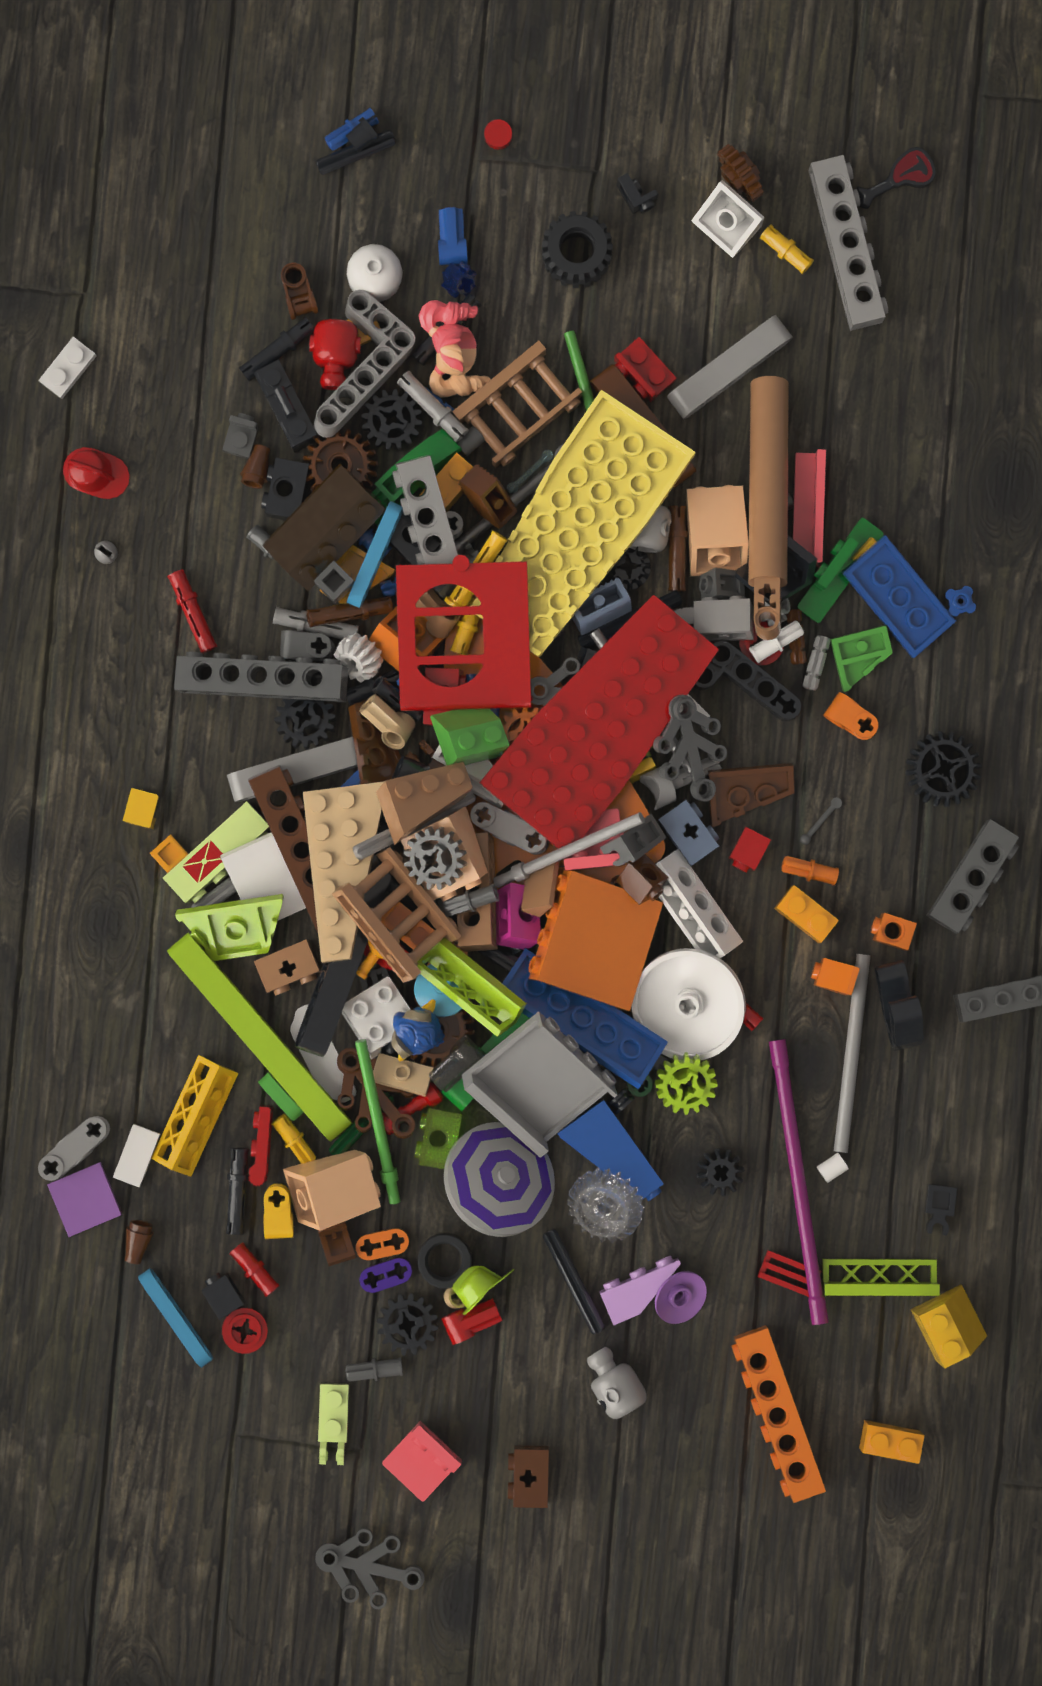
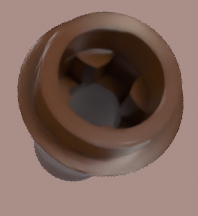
(256, 468)
(137, 1240)

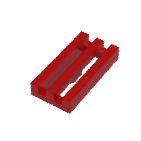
(769, 1254)

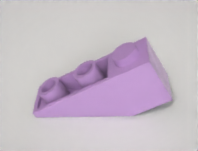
(632, 1295)

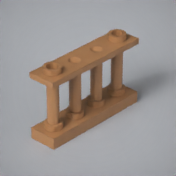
(491, 395)
(370, 919)

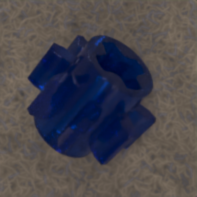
(458, 279)

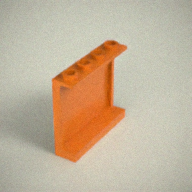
(594, 940)

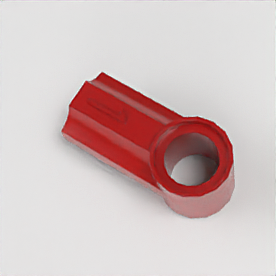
(462, 1327)

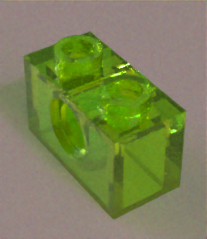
(442, 1120)

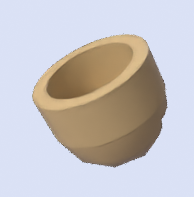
(453, 1303)

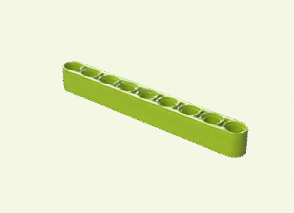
(259, 1037)

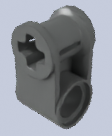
(302, 644)

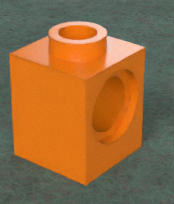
(905, 935)

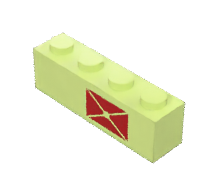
(204, 863)

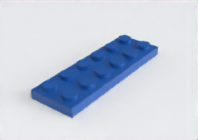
(597, 1027)

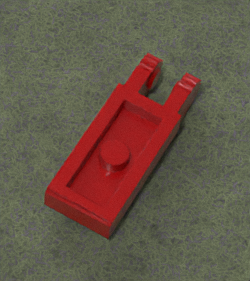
(261, 1147)

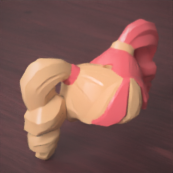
(454, 348)

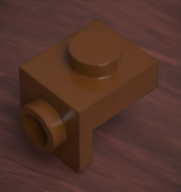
(336, 1244)

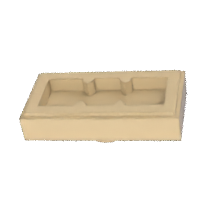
(402, 1075)

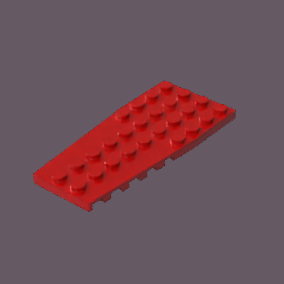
(599, 725)

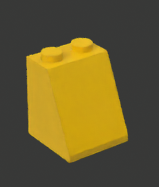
(950, 1326)

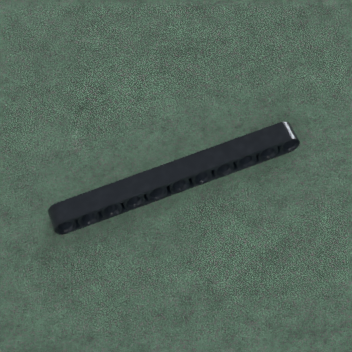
(337, 976)

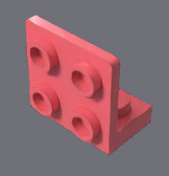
(593, 856)
(422, 1461)

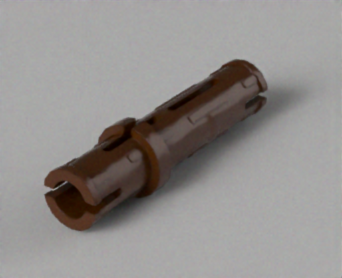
(677, 549)
(346, 611)

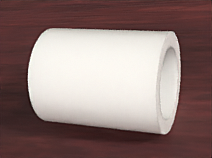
(832, 1167)

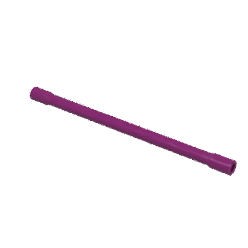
(816, 1299)

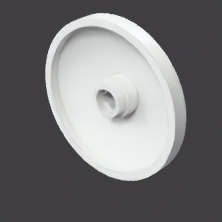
(690, 1002)

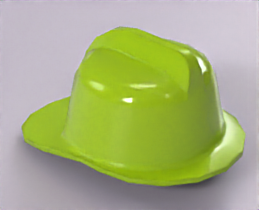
(474, 1284)

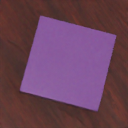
(84, 1199)

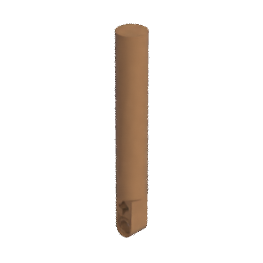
(768, 498)

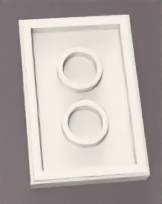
(261, 871)

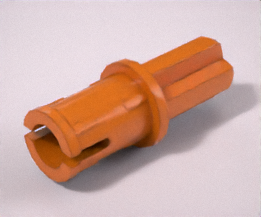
(810, 870)

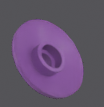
(680, 1297)

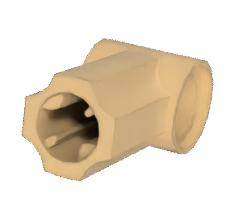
(395, 726)

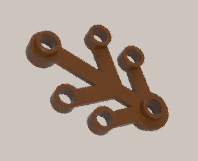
(385, 1104)

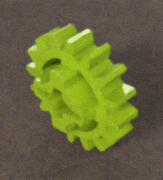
(687, 1096)

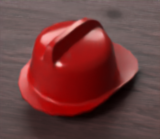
(96, 473)

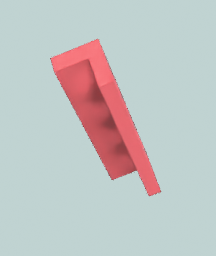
(809, 502)

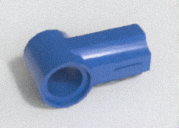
(452, 243)

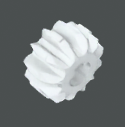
(359, 656)

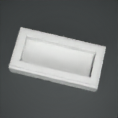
(136, 1155)

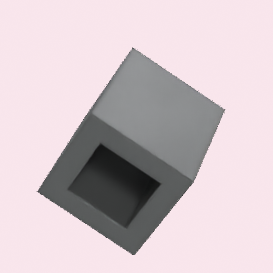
(334, 582)

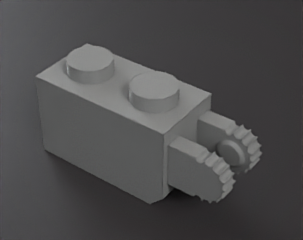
(721, 618)

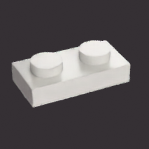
(67, 367)

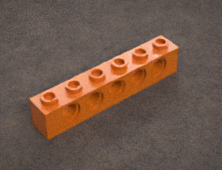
(809, 1481)

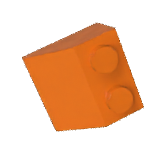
(386, 639)

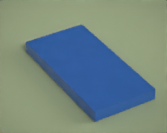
(898, 596)

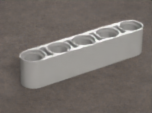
(729, 367)
(302, 767)

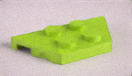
(234, 927)

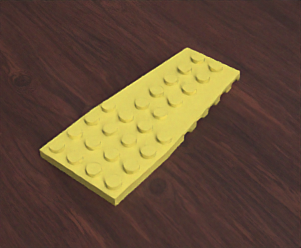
(590, 510)

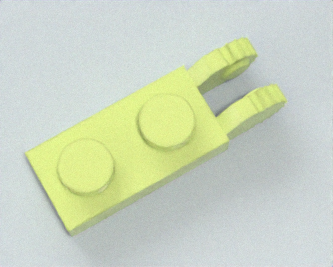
(333, 1419)

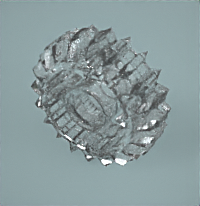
(622, 1207)

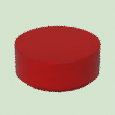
(498, 134)

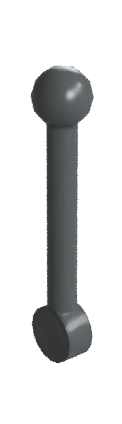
(835, 804)

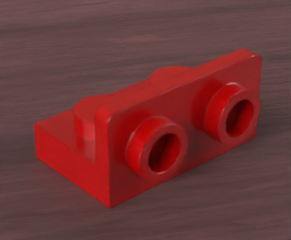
(644, 370)

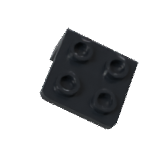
(800, 571)

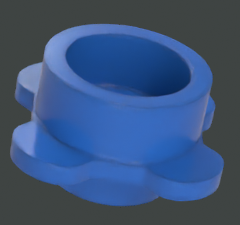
(964, 594)

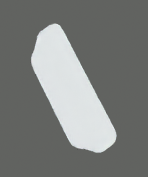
(322, 1068)

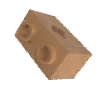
(271, 965)

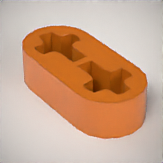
(383, 1251)

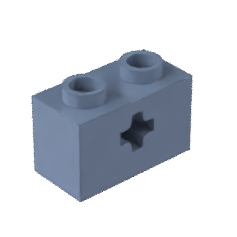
(673, 825)

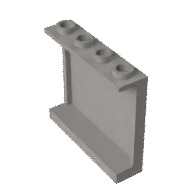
(537, 1081)

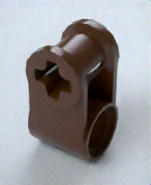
(299, 295)

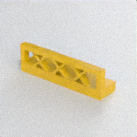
(198, 1118)

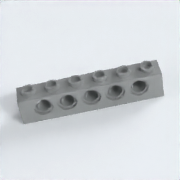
(858, 313)

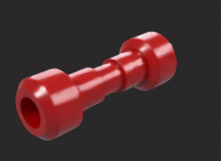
(418, 1103)

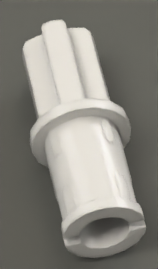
(767, 647)

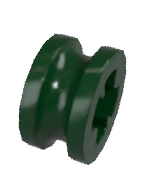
(634, 1091)

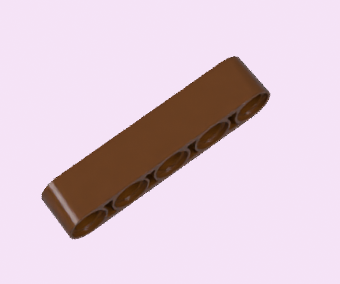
(616, 385)

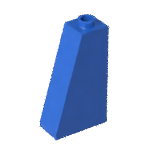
(607, 1145)

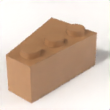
(420, 797)

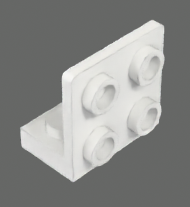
(372, 1014)

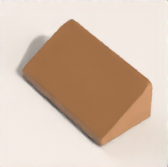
(540, 890)

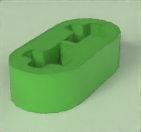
(280, 1096)

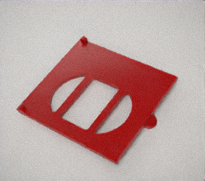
(506, 655)

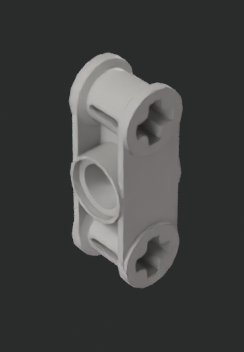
(508, 828)
(74, 1148)

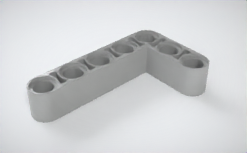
(369, 368)

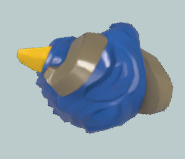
(416, 1031)

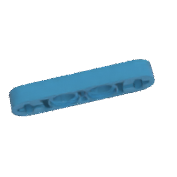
(375, 554)
(175, 1317)

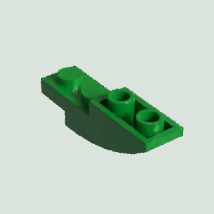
(440, 448)

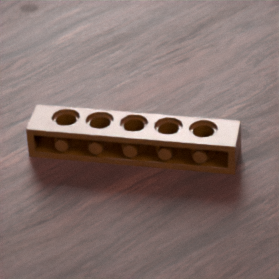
(262, 786)

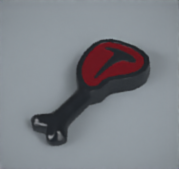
(910, 169)

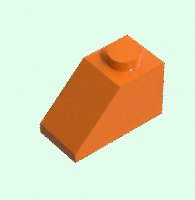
(835, 976)

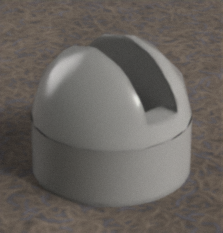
(101, 557)

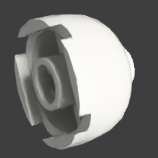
(375, 271)

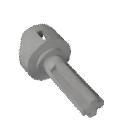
(664, 789)

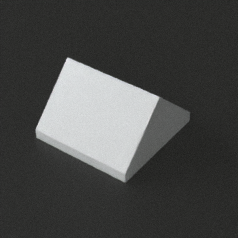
(728, 219)

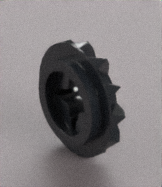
(638, 576)

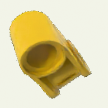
(278, 1217)

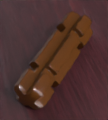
(797, 656)

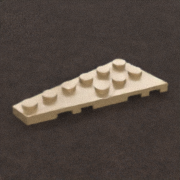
(335, 824)

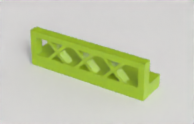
(474, 984)
(880, 1288)

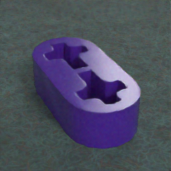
(383, 1268)

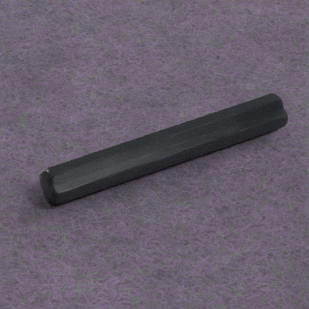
(671, 599)
(574, 1281)

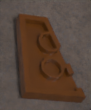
(748, 788)

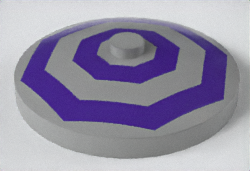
(497, 1181)

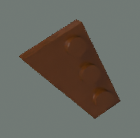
(374, 758)

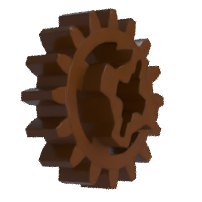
(740, 172)

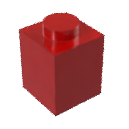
(749, 850)

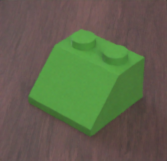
(469, 735)

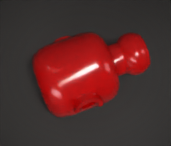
(334, 349)

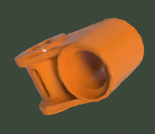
(847, 713)

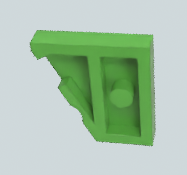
(859, 654)

